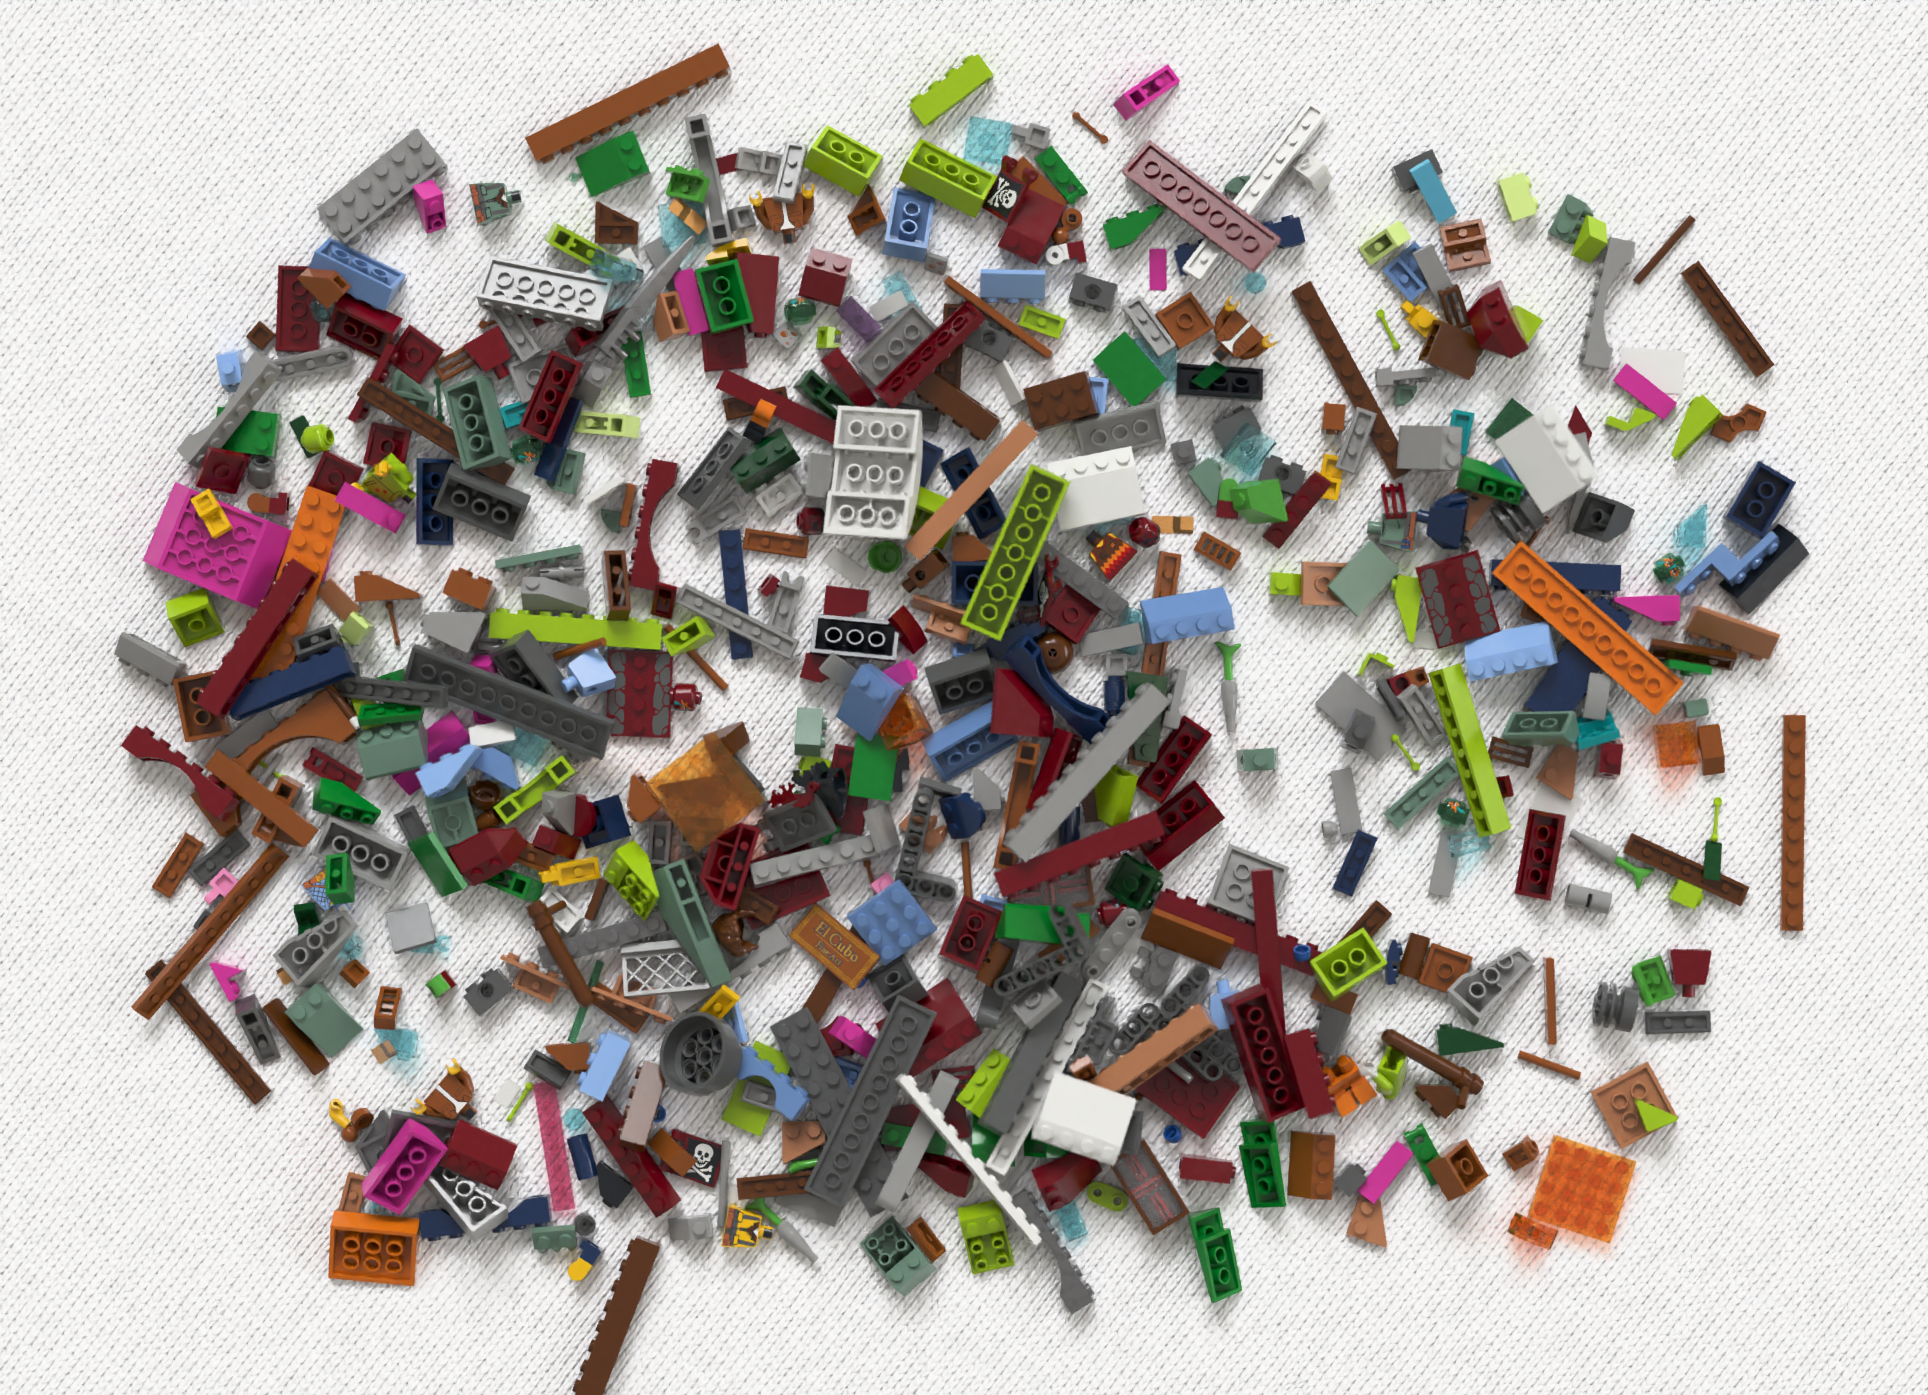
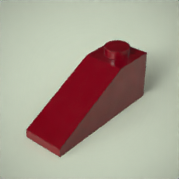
(582, 340)
(848, 379)
(948, 1173)

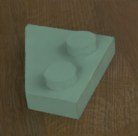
(413, 392)

